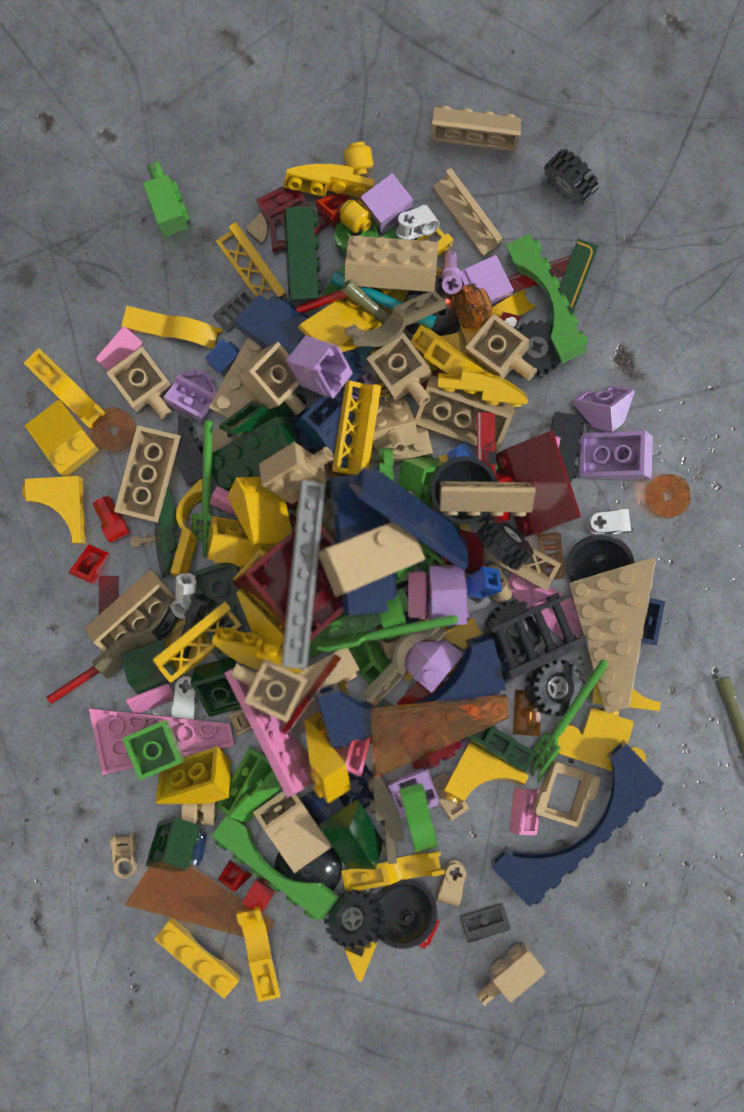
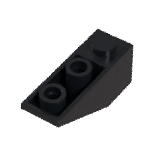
(568, 428)
(189, 453)

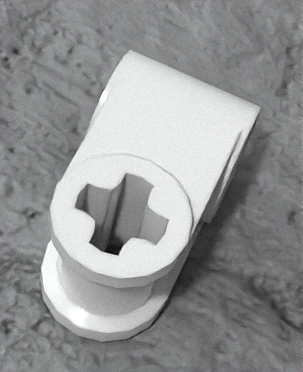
(417, 222)
(612, 522)
(184, 702)

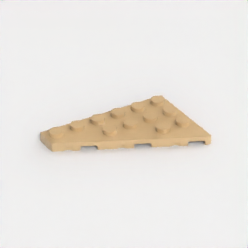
(612, 620)

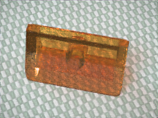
(526, 718)

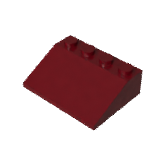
(542, 465)

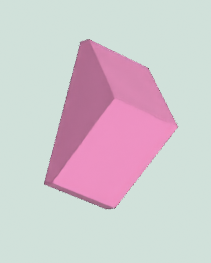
(354, 755)

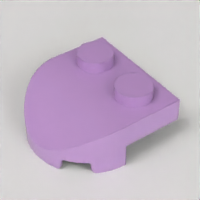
(192, 394)

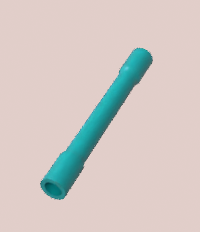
(339, 279)

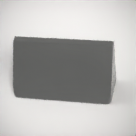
(485, 923)

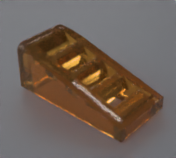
(559, 555)

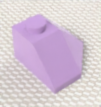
(606, 408)
(431, 662)

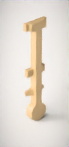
(137, 541)

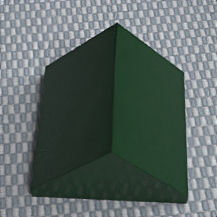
(140, 669)

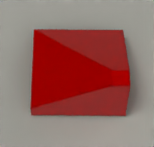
(234, 876)

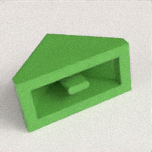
(394, 615)

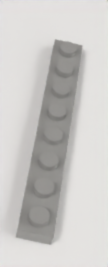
(303, 575)

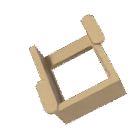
(586, 791)

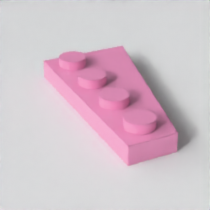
(534, 595)

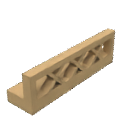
(467, 213)
(528, 572)

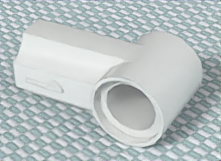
(184, 588)

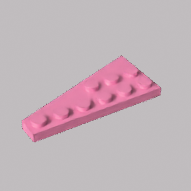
(191, 735)
(283, 751)

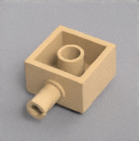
(500, 349)
(401, 369)
(272, 379)
(141, 382)
(394, 426)
(289, 467)
(272, 688)
(512, 975)

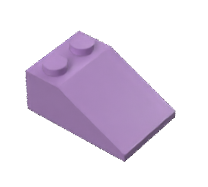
(616, 455)

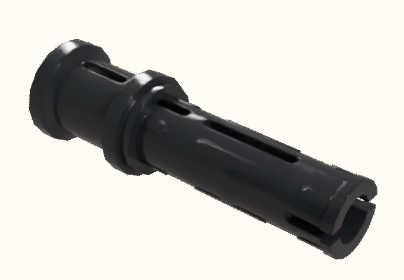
(193, 617)

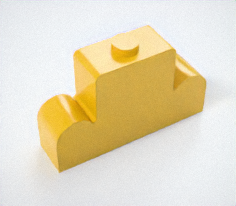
(597, 737)

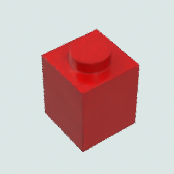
(258, 895)

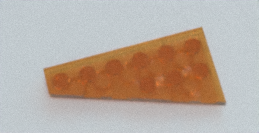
(416, 730)
(190, 898)

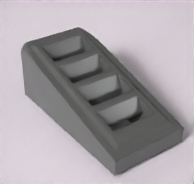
(244, 291)

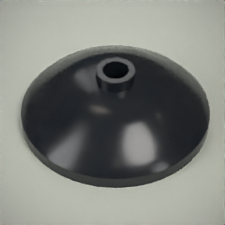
(445, 323)
(461, 469)
(582, 557)
(324, 868)
(404, 900)

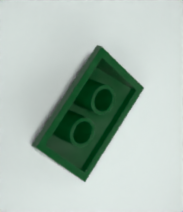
(354, 837)

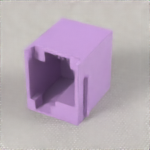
(387, 202)
(489, 276)
(319, 366)
(448, 593)
(421, 776)

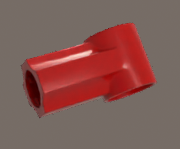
(112, 523)

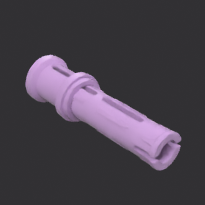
(451, 274)

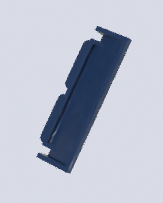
(278, 321)
(411, 515)
(351, 520)

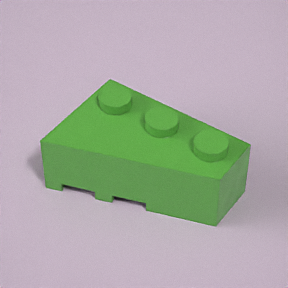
(417, 476)
(250, 787)

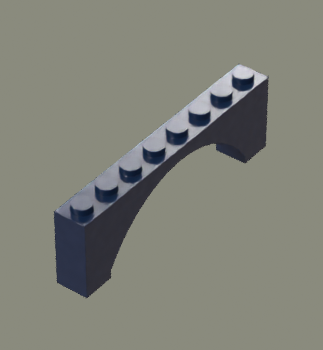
(475, 676)
(535, 873)

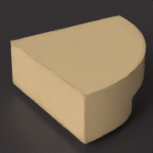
(258, 229)

